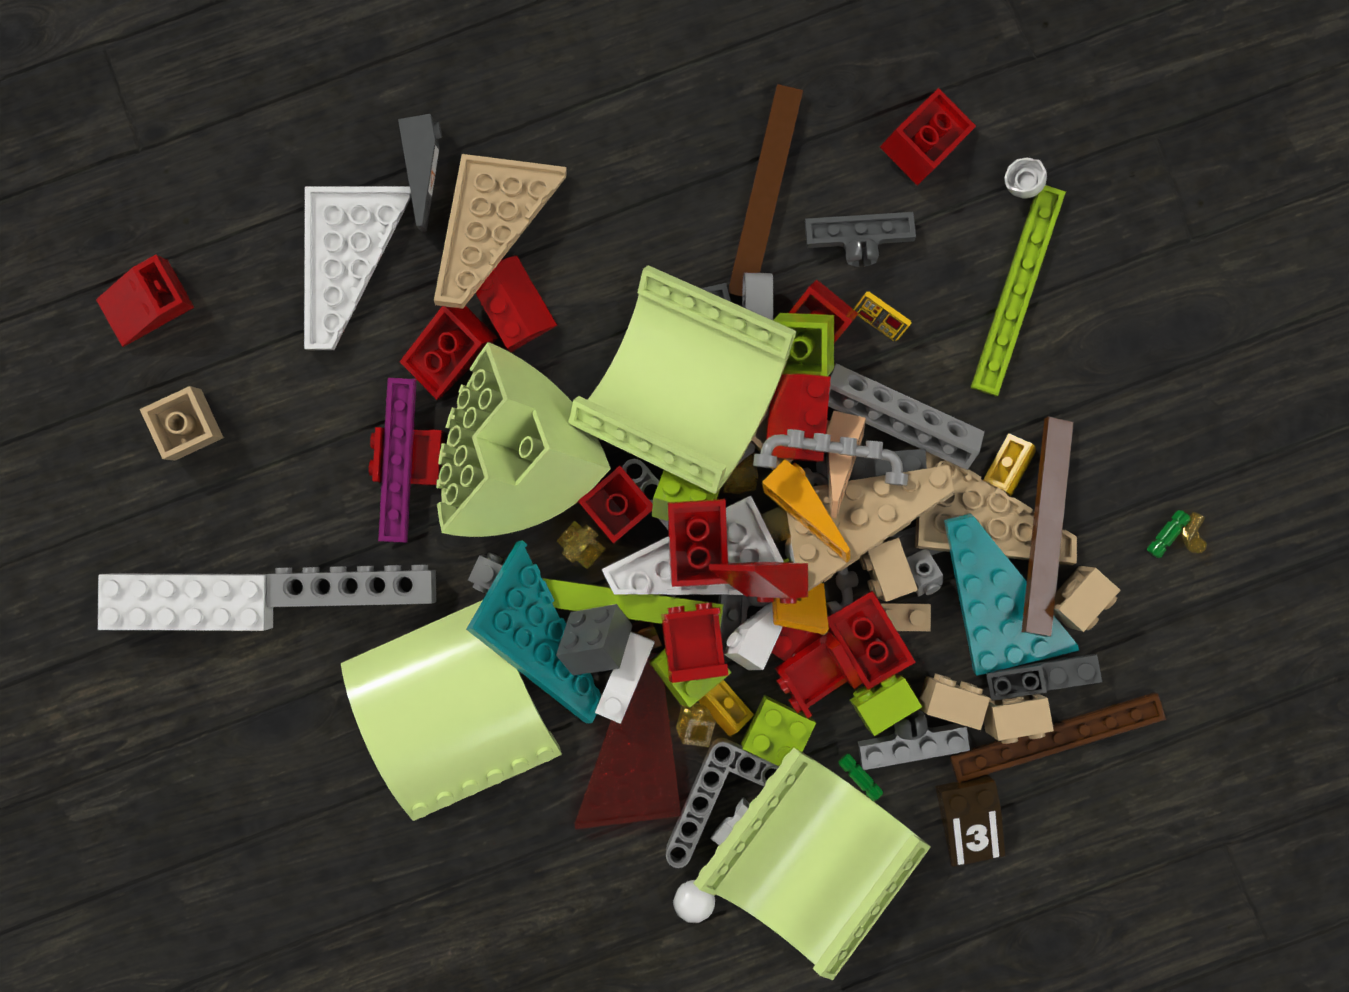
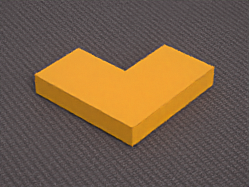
(806, 614)

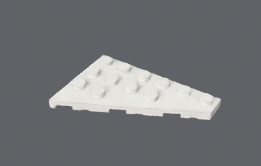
(342, 248)
(650, 569)

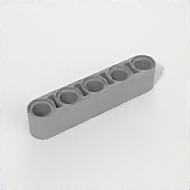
(758, 293)

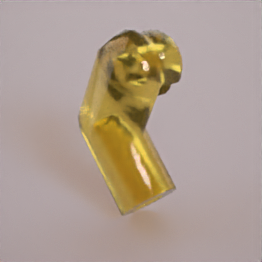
(1191, 536)

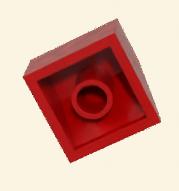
(616, 504)

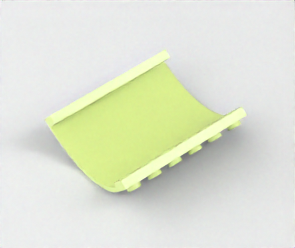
(687, 381)
(444, 715)
(814, 861)

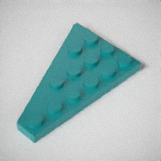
(994, 601)
(526, 632)

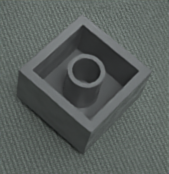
(594, 640)

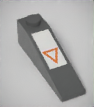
(421, 154)

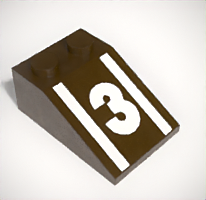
(971, 820)

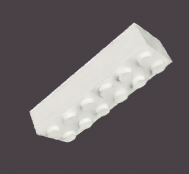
(183, 602)

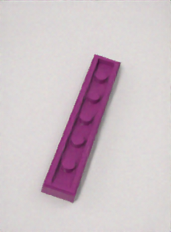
(397, 460)

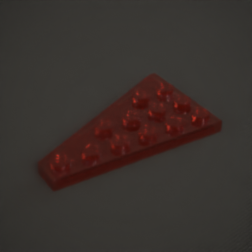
(635, 764)

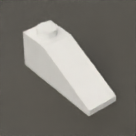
(754, 640)
(625, 679)

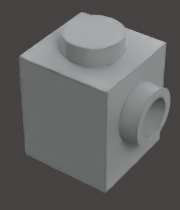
(485, 571)
(925, 572)

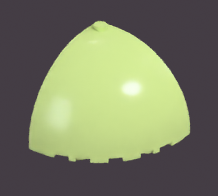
(512, 451)

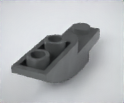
(1043, 676)

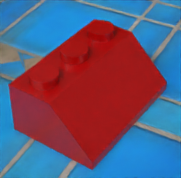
(514, 304)
(799, 405)

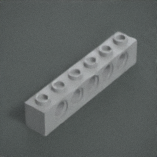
(904, 417)
(281, 592)

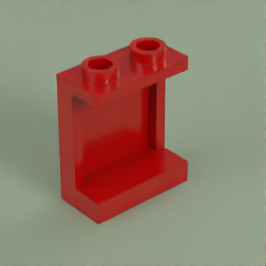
(424, 456)
(693, 643)
(816, 673)

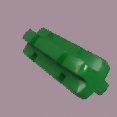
(1168, 533)
(860, 777)

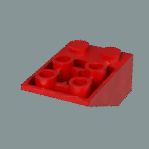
(144, 300)

